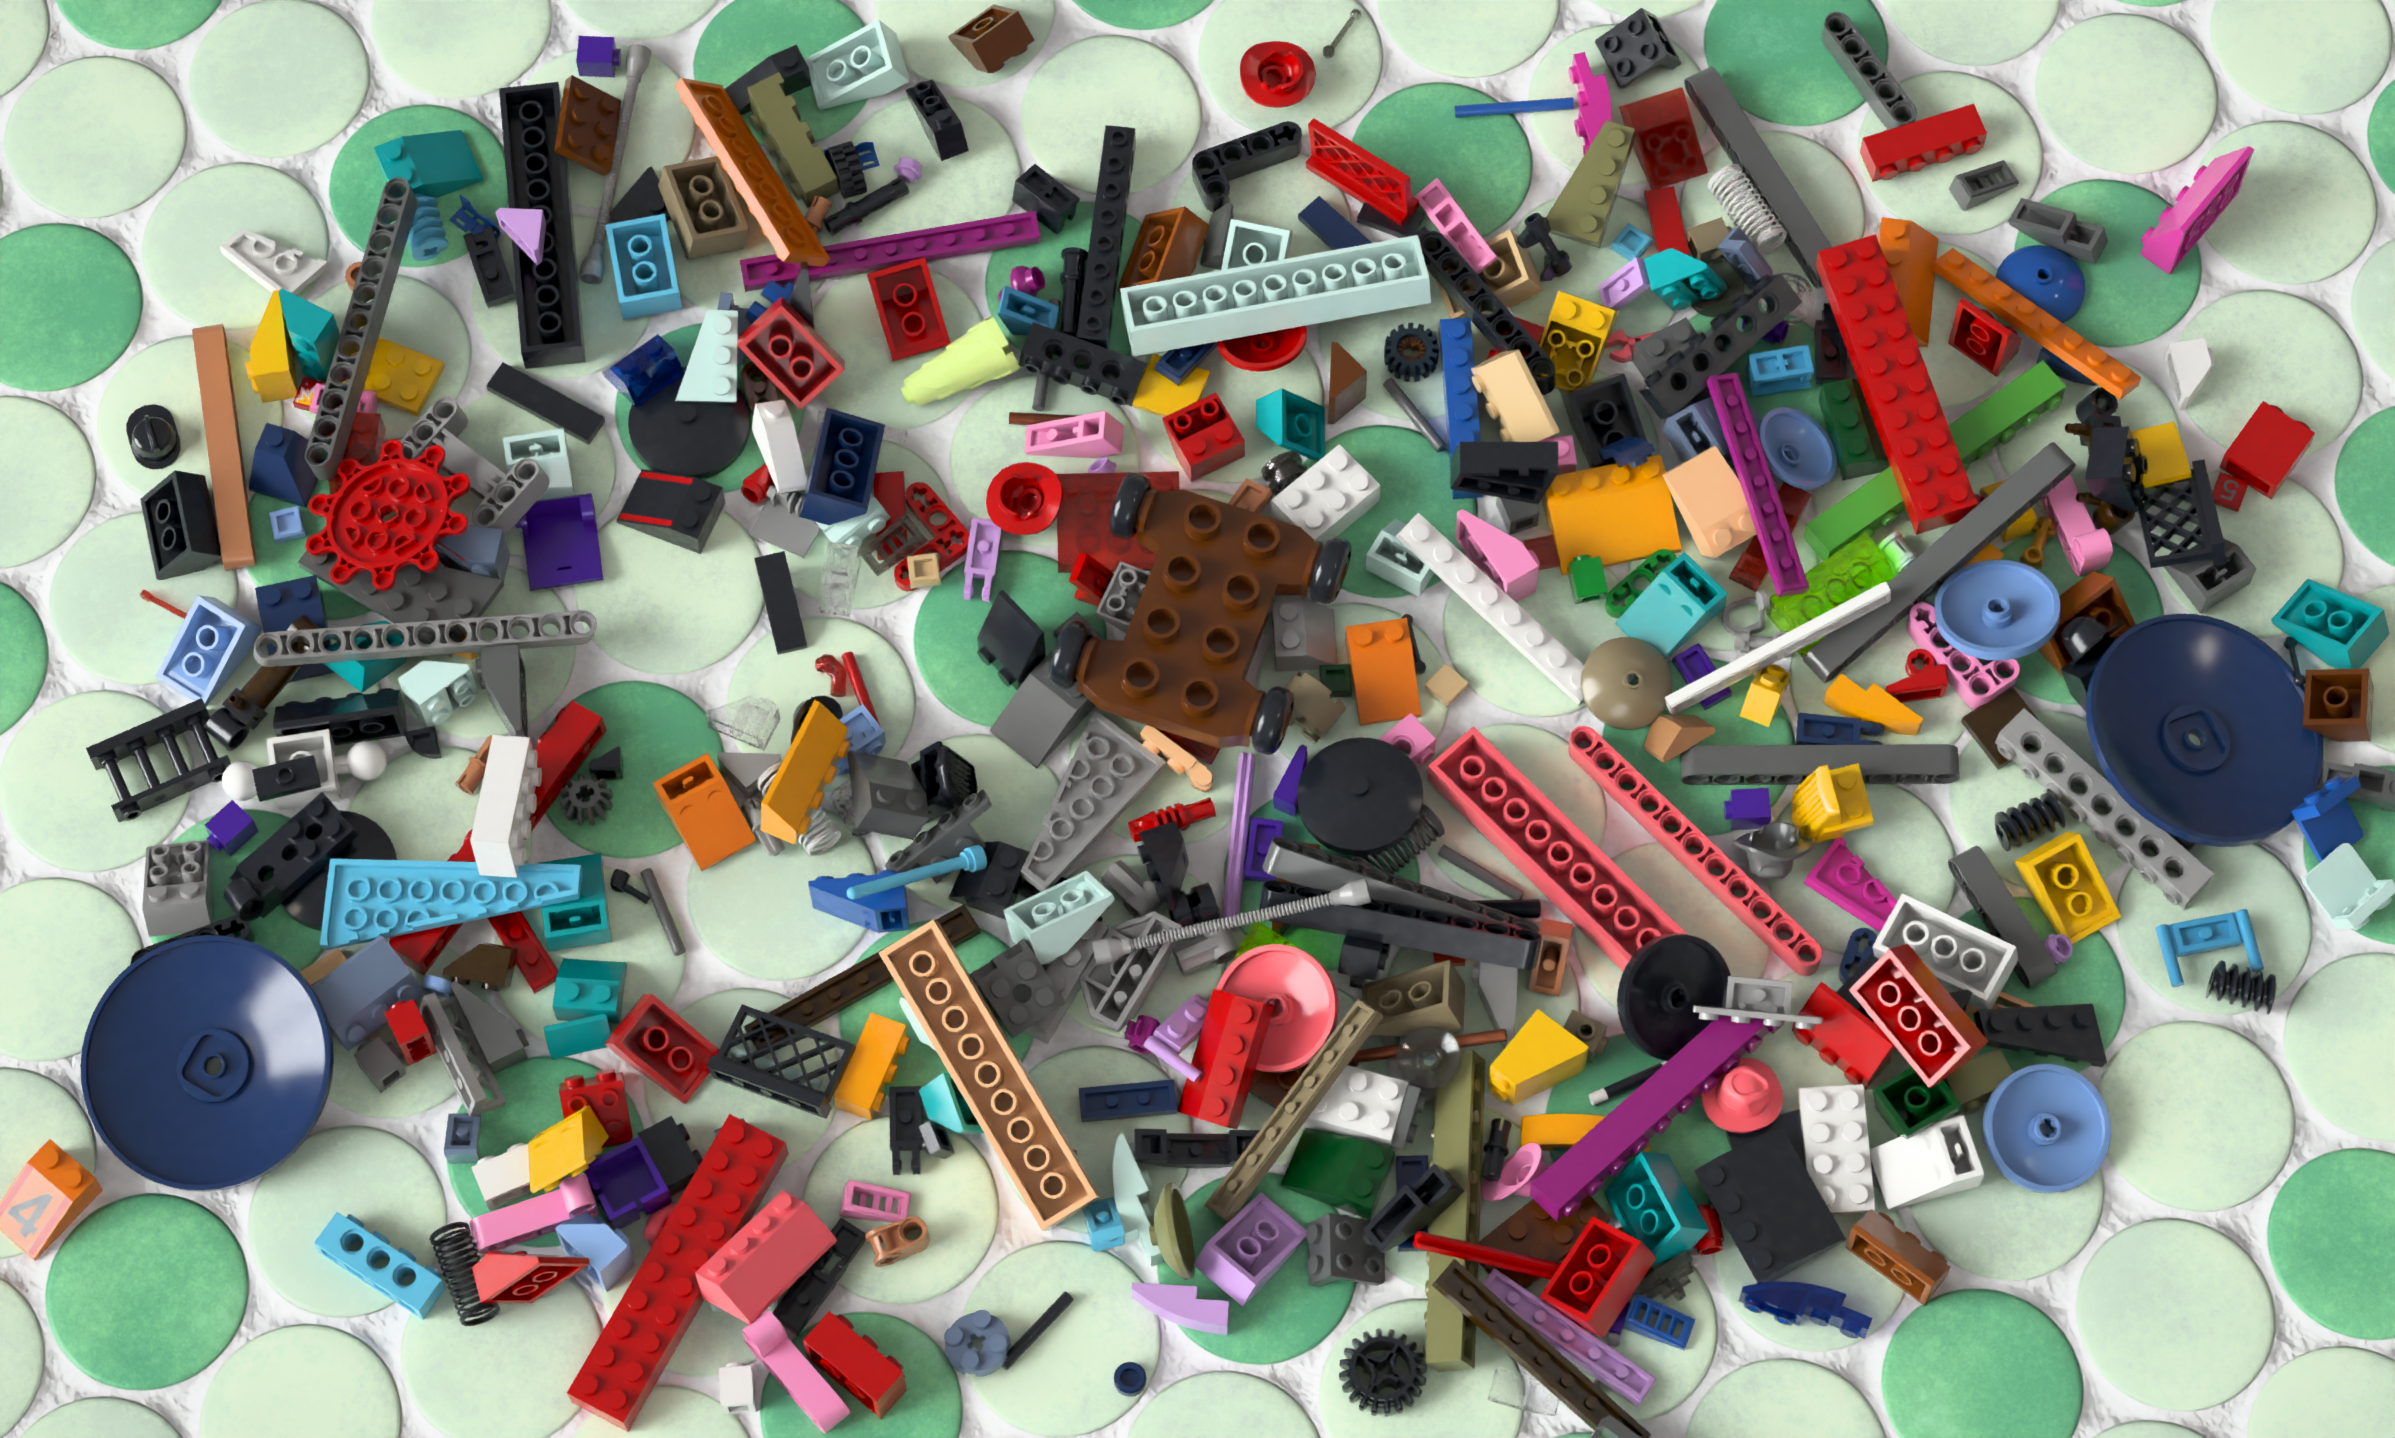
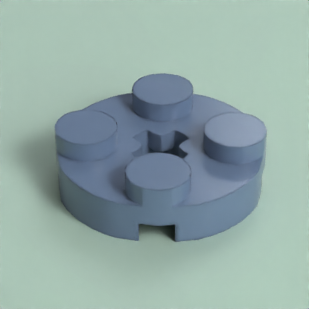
(977, 1326)

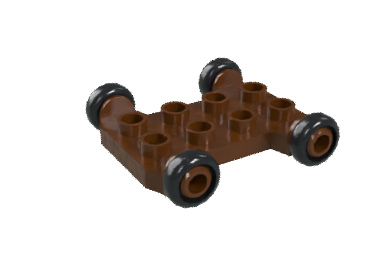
(1199, 617)

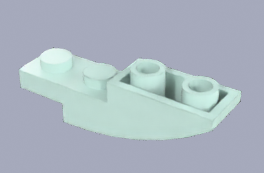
(1130, 1191)

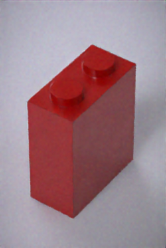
(2267, 449)

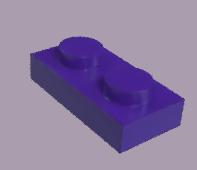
(1260, 837)

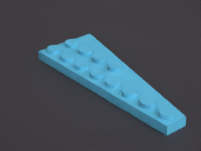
(413, 896)

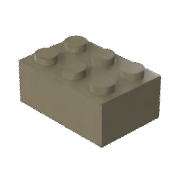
(703, 207)

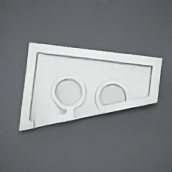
(271, 264)

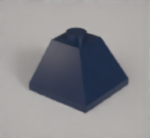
(281, 466)

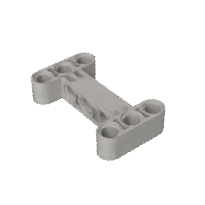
(485, 479)

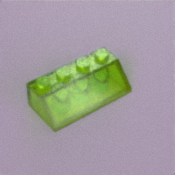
(1832, 583)

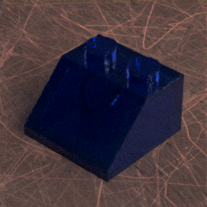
(645, 370)

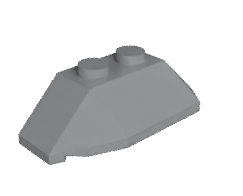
(1121, 987)

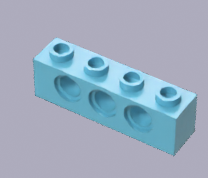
(416, 1298)

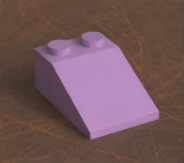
(1250, 1249)

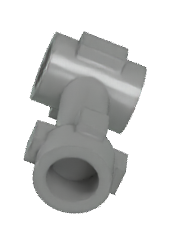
(1744, 640)

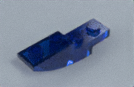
(1794, 1299)

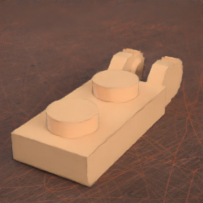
(1177, 758)

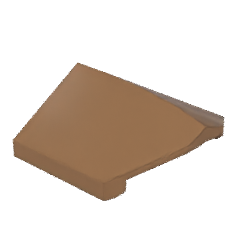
(1675, 734)

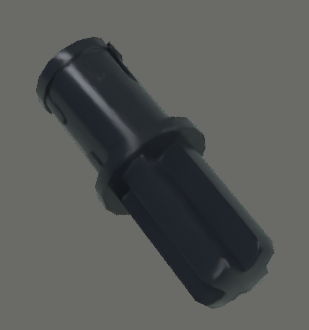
(1496, 1150)

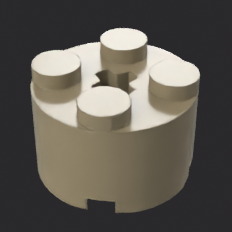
(1313, 706)

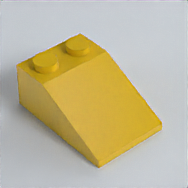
(272, 356)
(2068, 886)

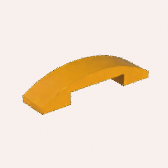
(1558, 1129)

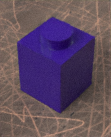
(597, 56)
(1748, 808)
(230, 829)

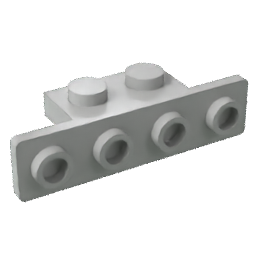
(1758, 999)

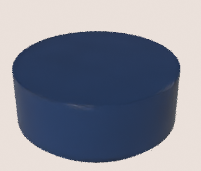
(1130, 1379)

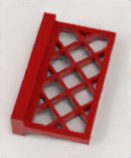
(1360, 173)

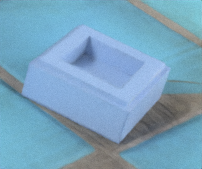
(287, 524)

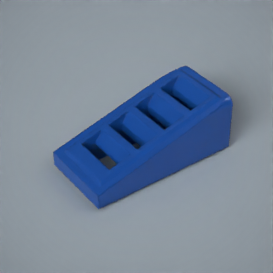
(1642, 1328)

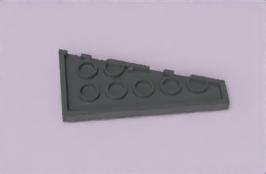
(416, 593)

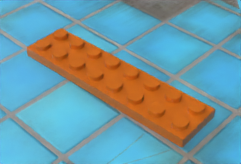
(752, 173)

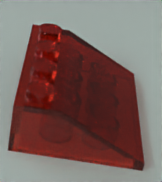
(1086, 518)

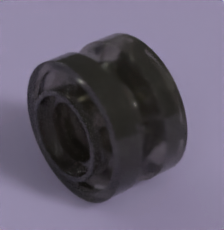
(1283, 471)

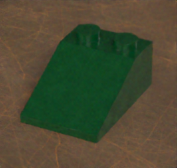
(1339, 1171)

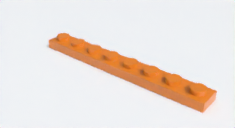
(2036, 323)

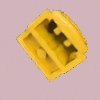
(1831, 803)

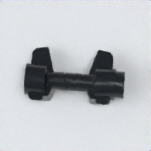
(1555, 262)

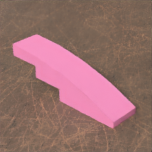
(1456, 225)

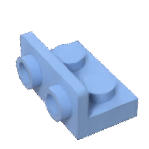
(863, 733)

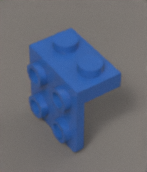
(2327, 817)

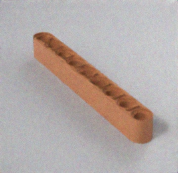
(224, 447)

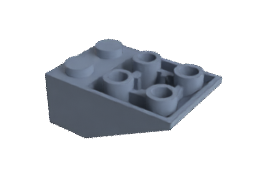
(1698, 430)

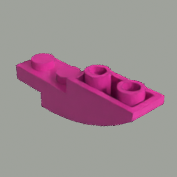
(1592, 99)

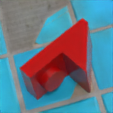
(1090, 579)

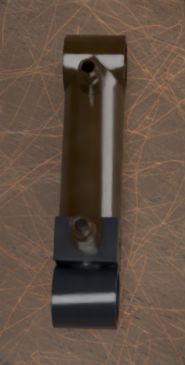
(2096, 412)
(246, 706)

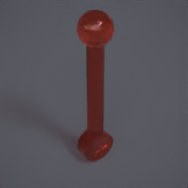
(149, 597)

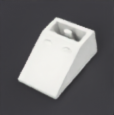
(1927, 1165)

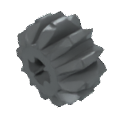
(574, 803)

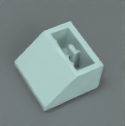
(552, 455)
(1396, 563)
(437, 689)

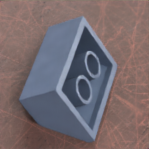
(363, 990)

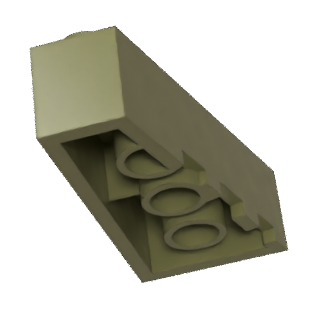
(790, 141)
(1590, 194)

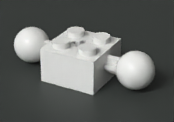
(364, 761)

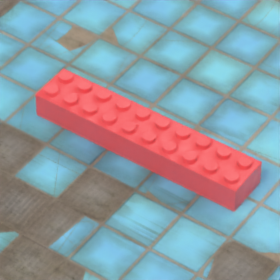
(1548, 848)

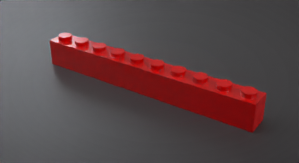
(559, 756)

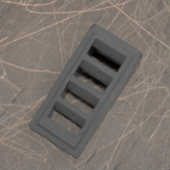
(1969, 196)

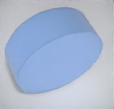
(438, 985)

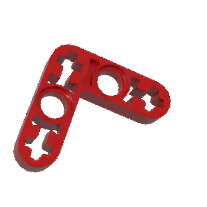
(941, 533)

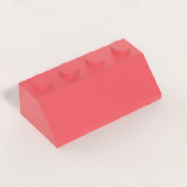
(764, 1258)

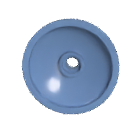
(1797, 448)

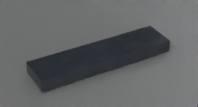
(545, 403)

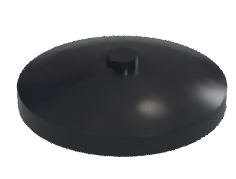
(689, 436)
(1360, 796)
(308, 901)
(1663, 986)

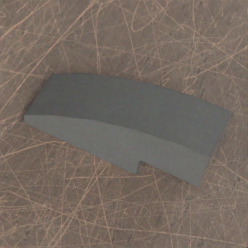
(2059, 230)

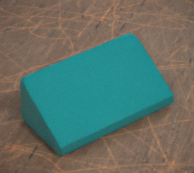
(577, 1036)

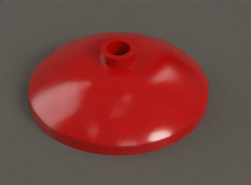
(1264, 350)

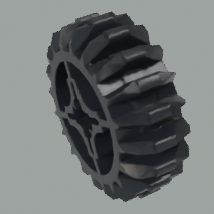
(1374, 1364)

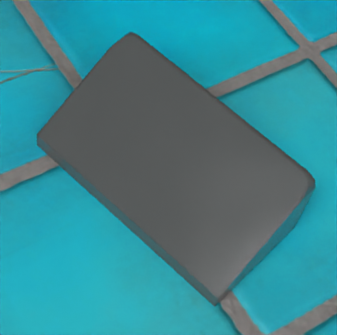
(1217, 237)

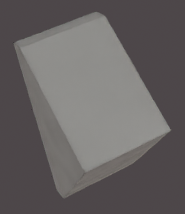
(746, 768)

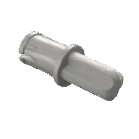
(753, 812)

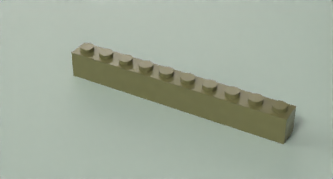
(1459, 1151)

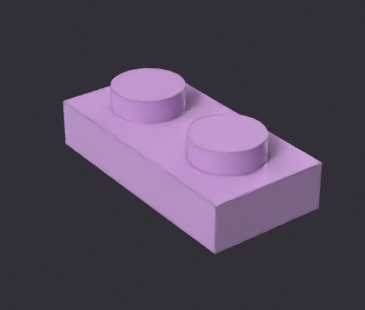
(1624, 285)

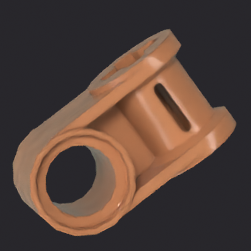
(896, 1242)

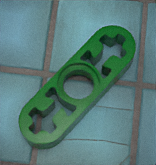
(1620, 590)

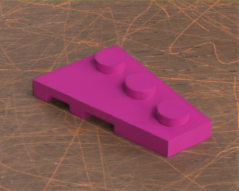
(1850, 886)

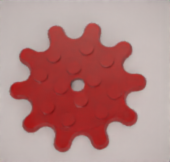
(368, 494)

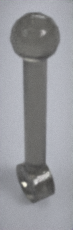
(1328, 51)

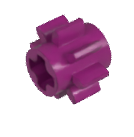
(1139, 1031)

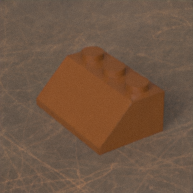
(1165, 247)
(2094, 597)
(1897, 1256)

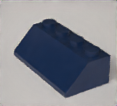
(842, 468)

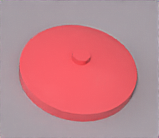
(1301, 998)

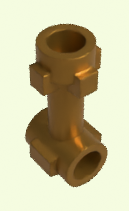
(2033, 555)

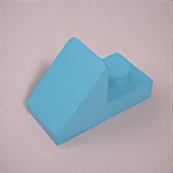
(1104, 1224)

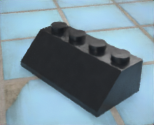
(348, 718)

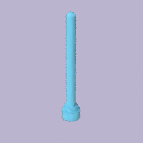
(971, 859)

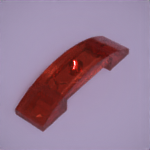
(1752, 567)

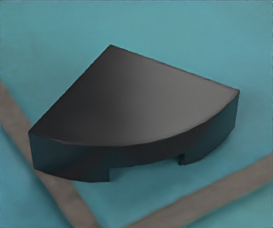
(424, 742)

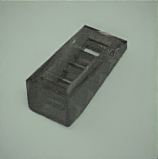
(899, 553)

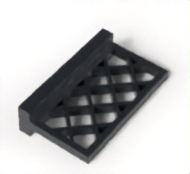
(2205, 518)
(778, 1087)

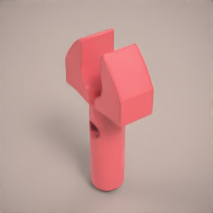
(1620, 338)

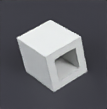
(737, 1388)

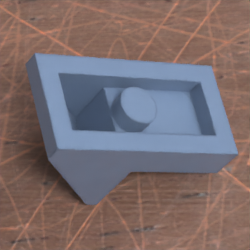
(462, 1138)

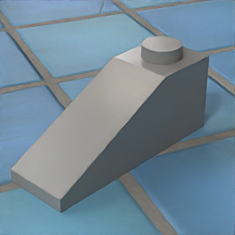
(1498, 995)

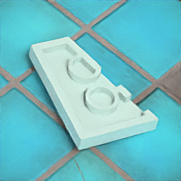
(713, 363)

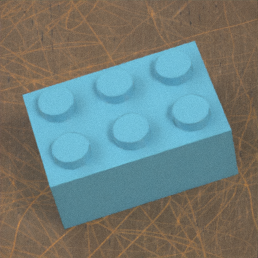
(643, 266)

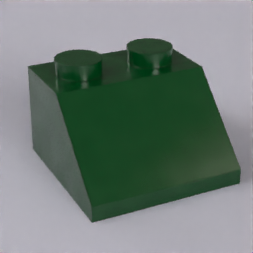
(1911, 1105)

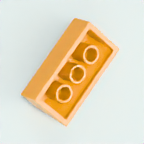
(804, 774)

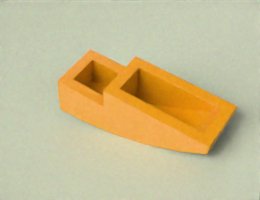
(1872, 706)

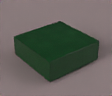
(1337, 679)

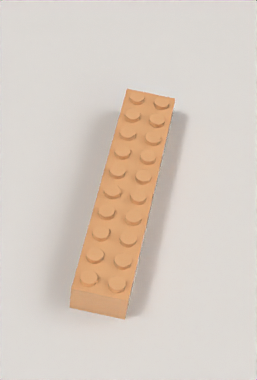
(989, 1075)

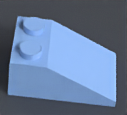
(207, 649)

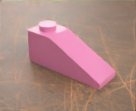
(1077, 436)

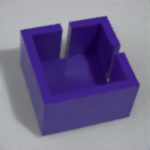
(627, 1183)

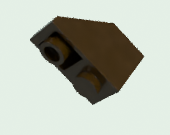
(486, 964)

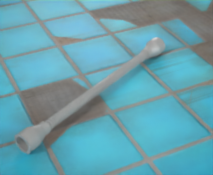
(593, 265)
(1111, 949)

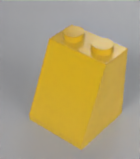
(1536, 1060)

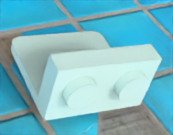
(2347, 888)

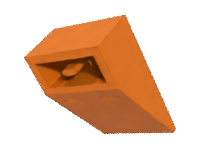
(704, 812)

